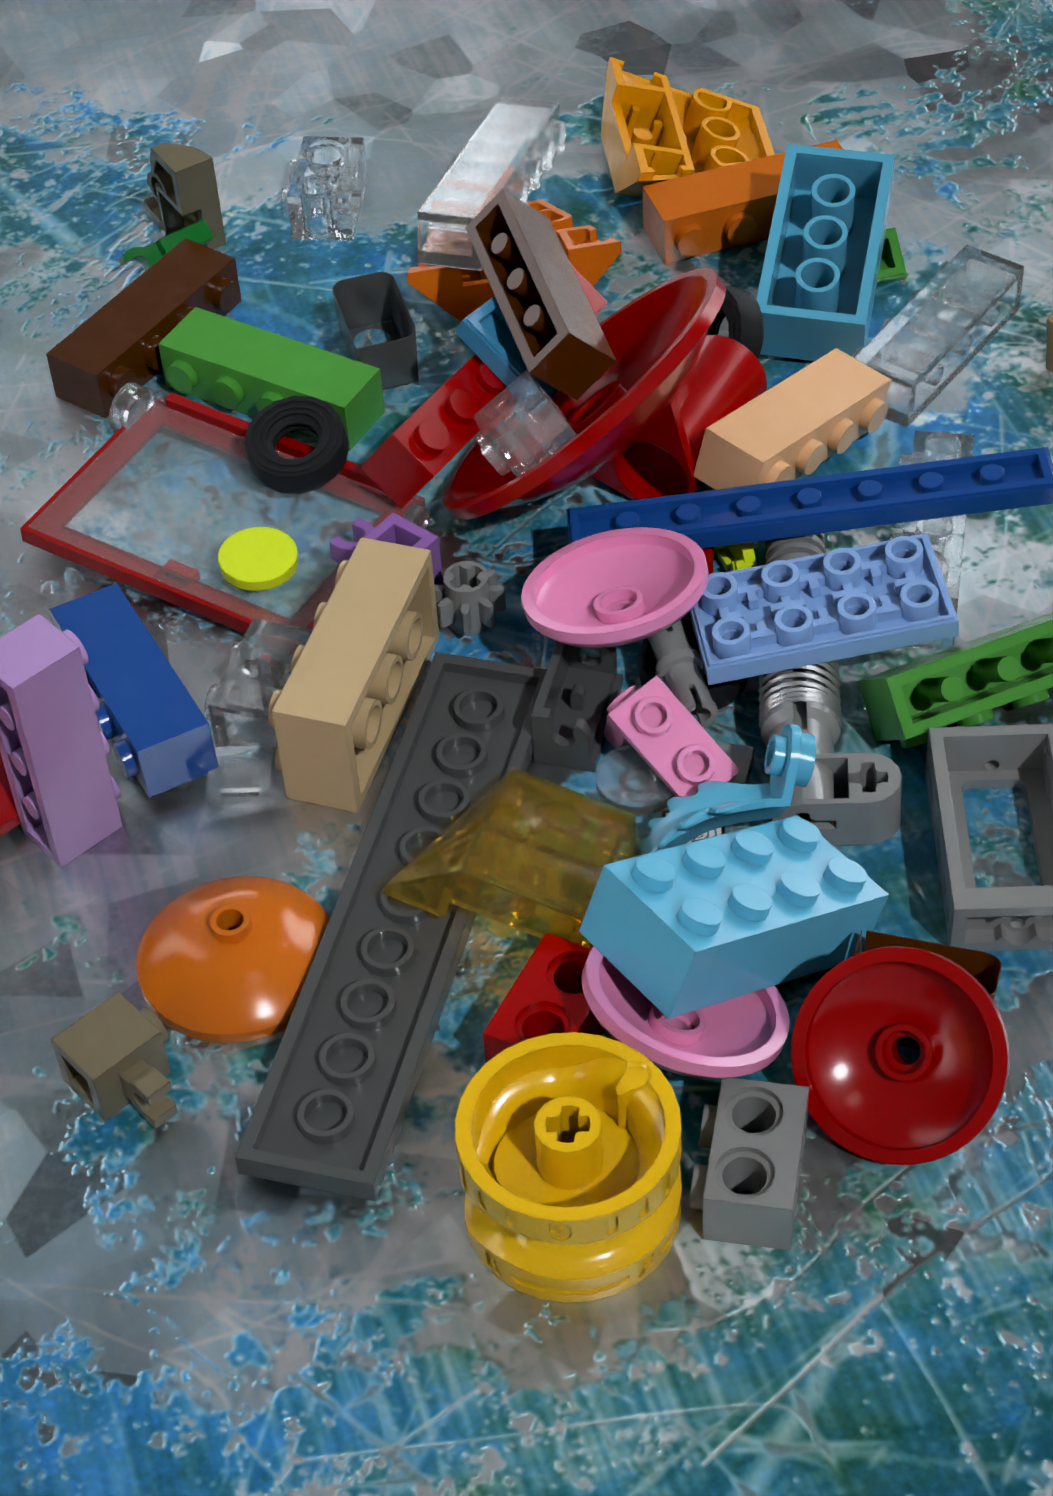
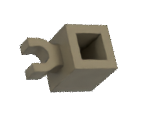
(118, 1059)

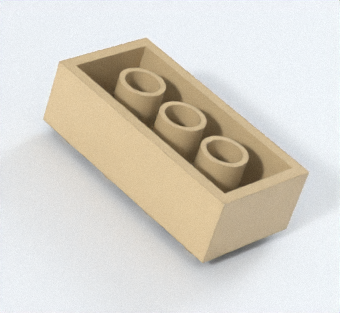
(355, 674)

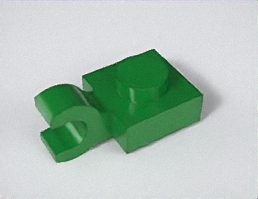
(149, 255)

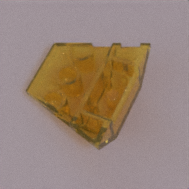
(521, 857)

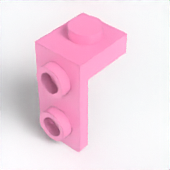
(667, 738)

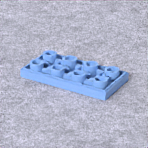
(822, 609)

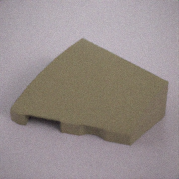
(184, 190)

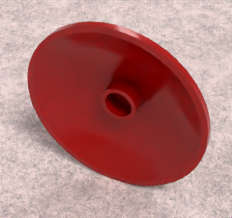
(644, 415)

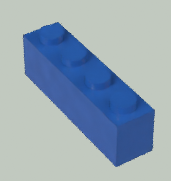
(140, 696)

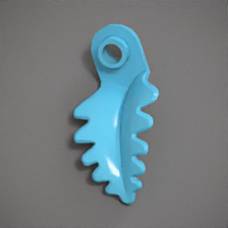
(720, 804)

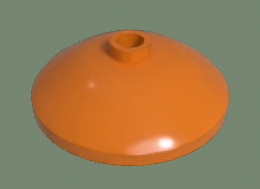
(230, 958)

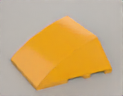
(668, 133)

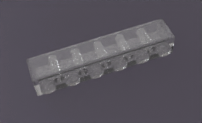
(504, 153)

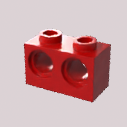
(544, 998)

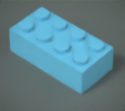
(824, 251)
(731, 914)

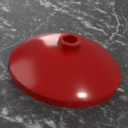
(862, 1085)

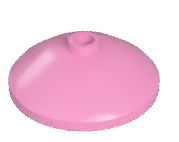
(615, 587)
(702, 1044)

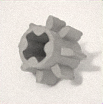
(469, 598)

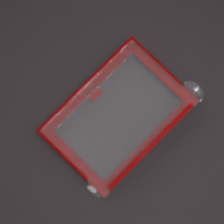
(180, 485)

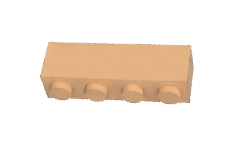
(794, 424)

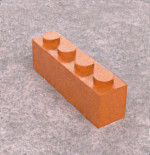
(713, 208)

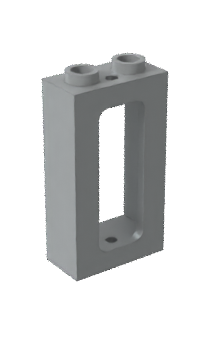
(985, 759)

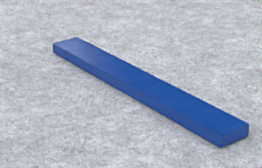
(834, 500)

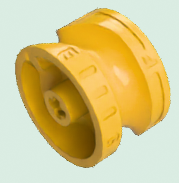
(570, 1166)

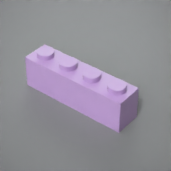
(54, 742)

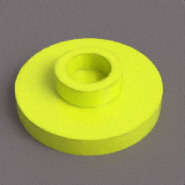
(258, 558)

